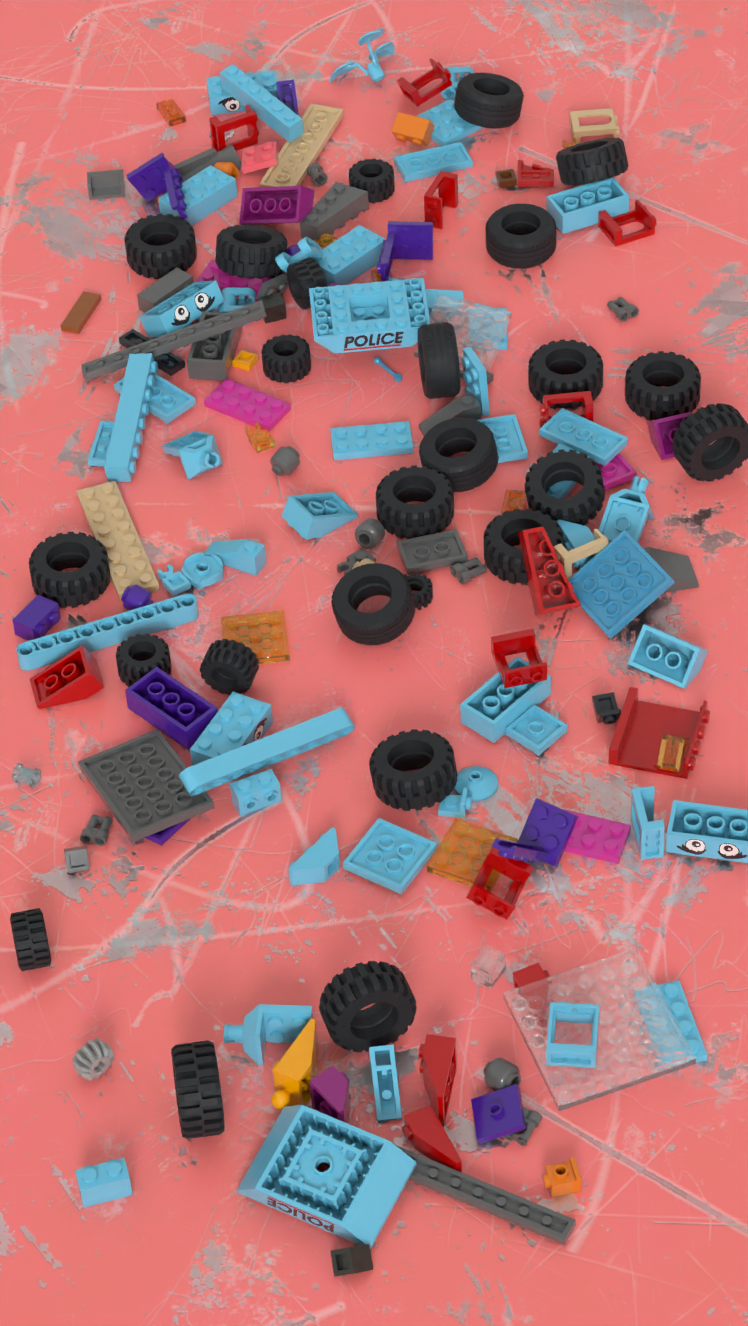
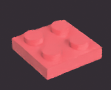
(260, 157)

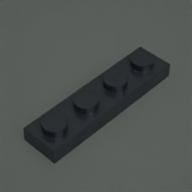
(166, 362)

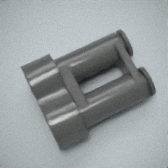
(627, 310)
(463, 573)
(92, 834)
(532, 1120)

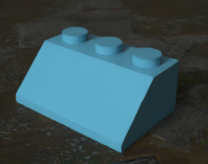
(667, 656)

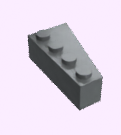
(333, 210)

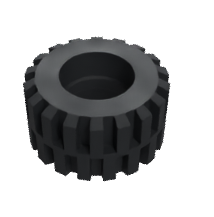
(374, 177)
(301, 277)
(286, 358)
(140, 656)
(229, 667)
(30, 939)

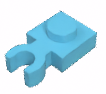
(174, 582)

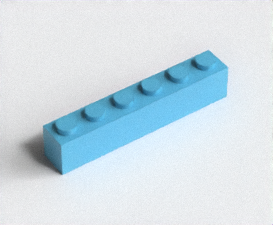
(265, 105)

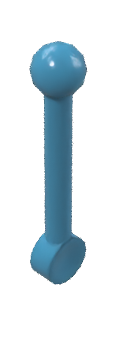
(397, 377)

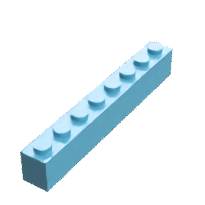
(130, 417)

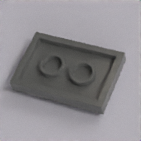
(432, 551)

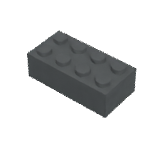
(214, 356)

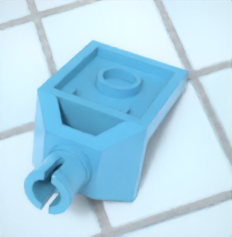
(197, 452)
(627, 511)
(268, 1024)

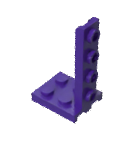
(158, 177)
(405, 241)
(542, 836)

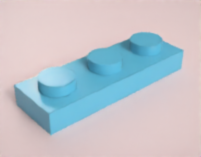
(101, 444)

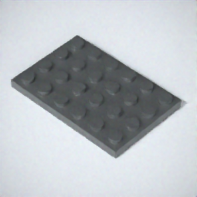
(143, 785)

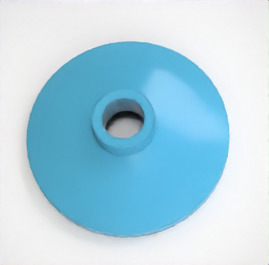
(479, 780)

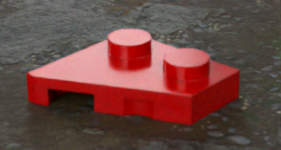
(534, 176)

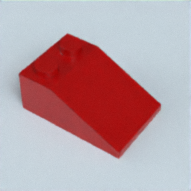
(67, 680)
(439, 1071)

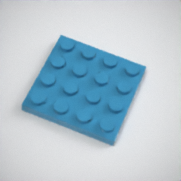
(619, 584)

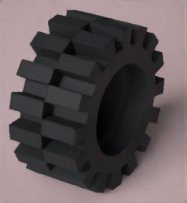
(424, 587)

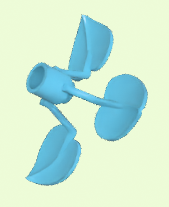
(374, 69)

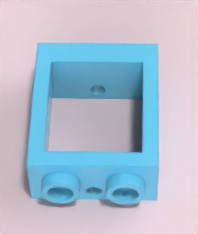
(572, 1054)

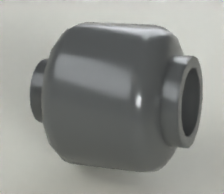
(285, 461)
(369, 533)
(501, 1074)

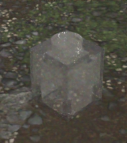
(488, 966)

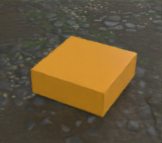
(245, 360)

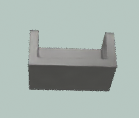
(106, 184)

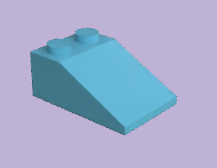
(317, 514)

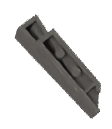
(210, 157)

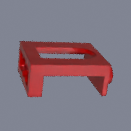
(411, 89)
(218, 128)
(448, 196)
(611, 225)
(585, 397)
(513, 644)
(511, 868)

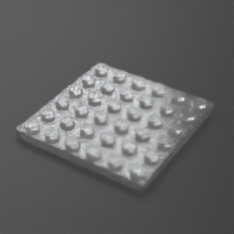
(635, 1028)

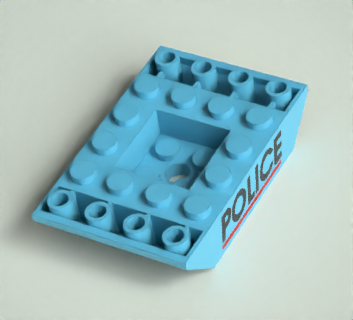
(369, 315)
(347, 1198)

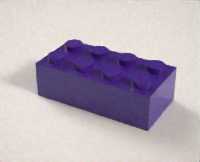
(170, 707)

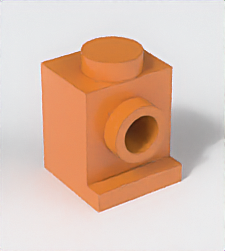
(562, 1178)

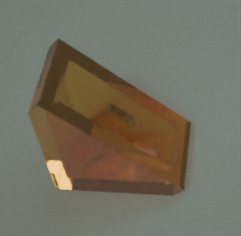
(672, 752)

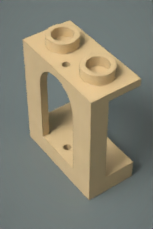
(579, 131)
(569, 557)

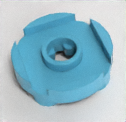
(212, 569)

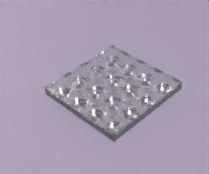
(473, 325)

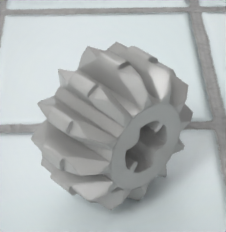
(93, 1059)

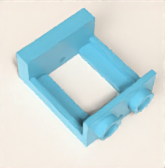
(650, 834)

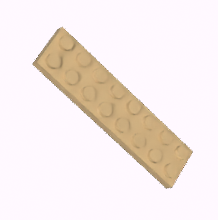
(298, 155)
(115, 530)

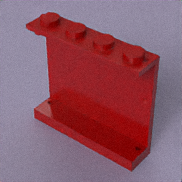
(641, 729)

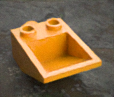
(296, 1069)

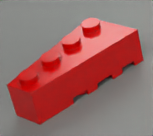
(545, 573)

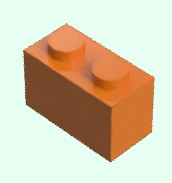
(412, 129)

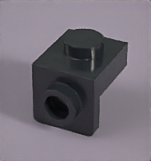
(606, 708)

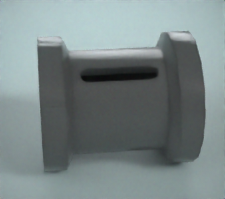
(317, 174)

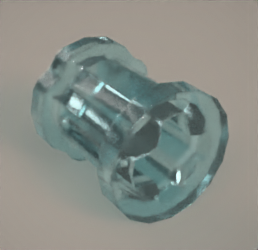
(26, 775)

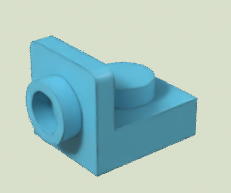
(455, 805)

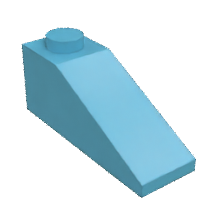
(240, 554)
(385, 1082)

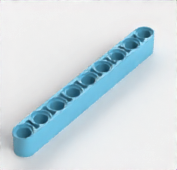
(108, 631)
(266, 751)

